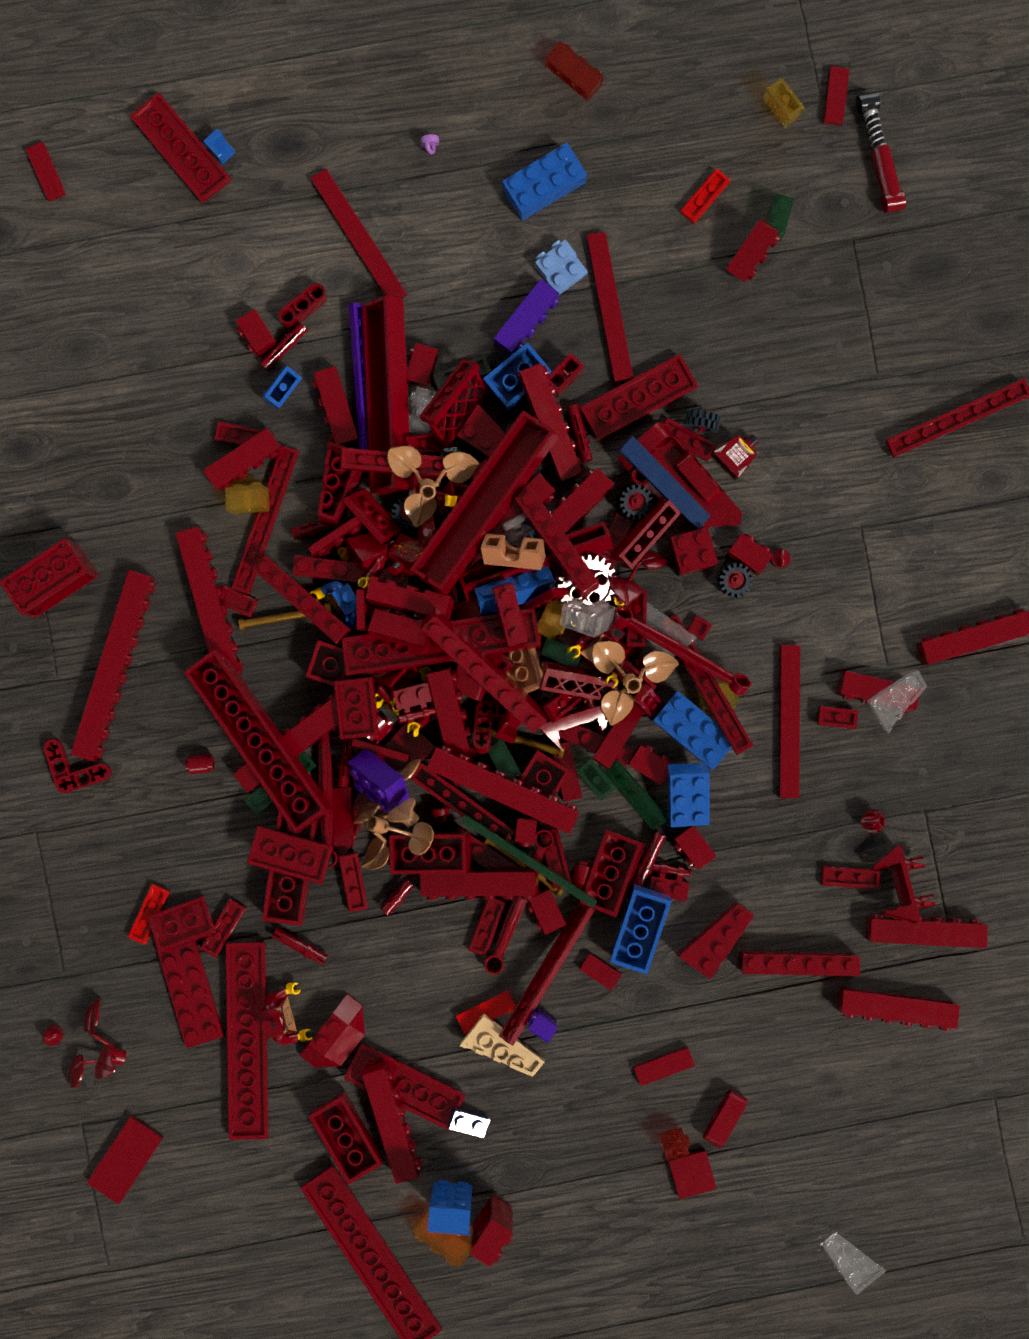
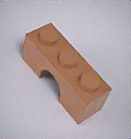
(498, 552)

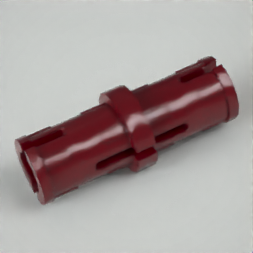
(397, 897)

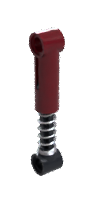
(892, 197)

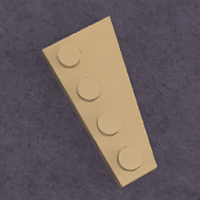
(485, 1040)

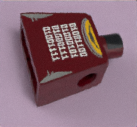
(736, 455)

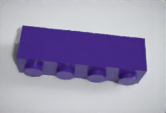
(526, 317)

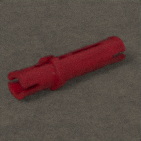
(299, 330)
(574, 412)
(312, 528)
(344, 768)
(658, 839)
(300, 946)

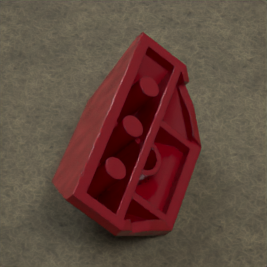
(337, 1035)

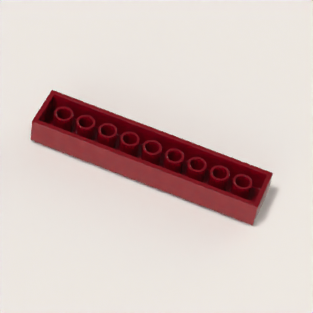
(258, 740)

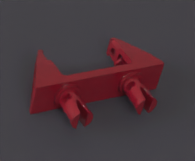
(575, 717)
(909, 902)

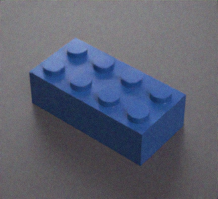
(544, 181)
(692, 730)
(640, 929)
(450, 1207)

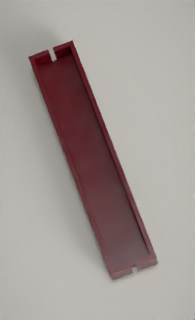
(385, 385)
(484, 503)

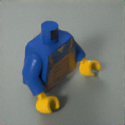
(342, 599)

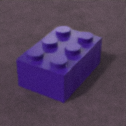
(378, 780)

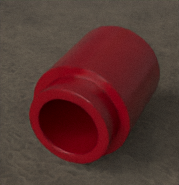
(199, 763)
(581, 874)

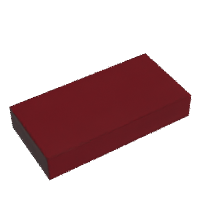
(238, 601)
(600, 971)

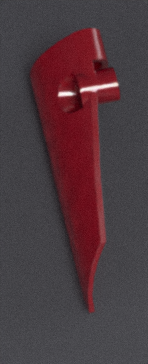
(688, 473)

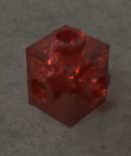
(675, 1143)

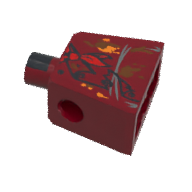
(403, 555)

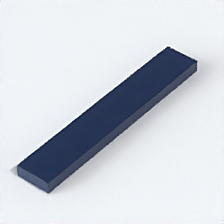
(664, 482)

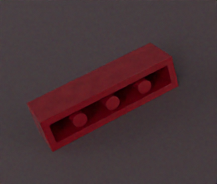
(336, 407)
(243, 459)
(645, 533)
(864, 687)

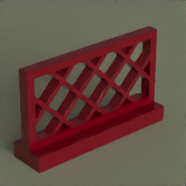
(448, 397)

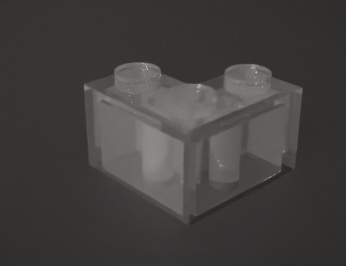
(419, 401)
(586, 618)

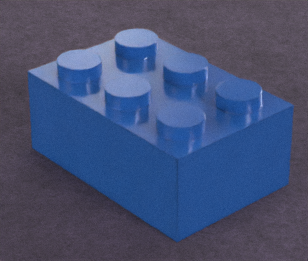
(504, 381)
(688, 794)

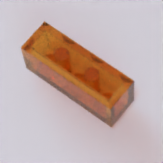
(451, 1246)

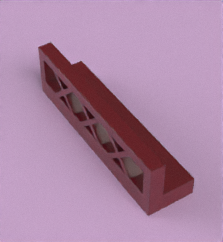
(576, 674)

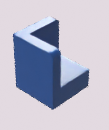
(219, 146)

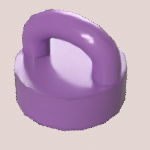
(428, 141)

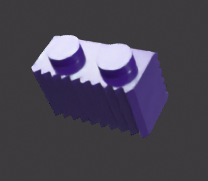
(542, 1024)

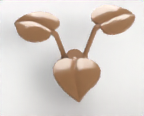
(423, 505)
(607, 656)
(401, 813)
(379, 853)

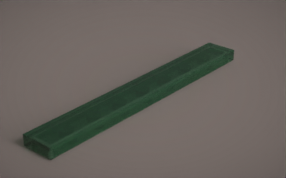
(528, 860)

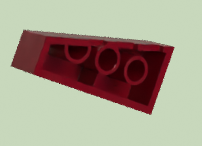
(481, 433)
(336, 486)
(407, 599)
(716, 940)

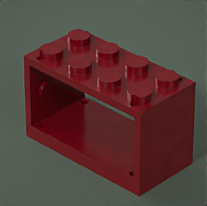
(49, 578)

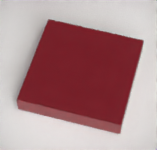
(692, 1174)

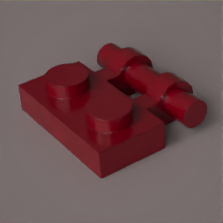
(412, 696)
(675, 888)

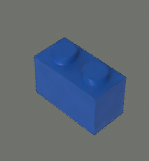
(281, 387)

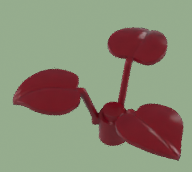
(628, 590)
(108, 1056)

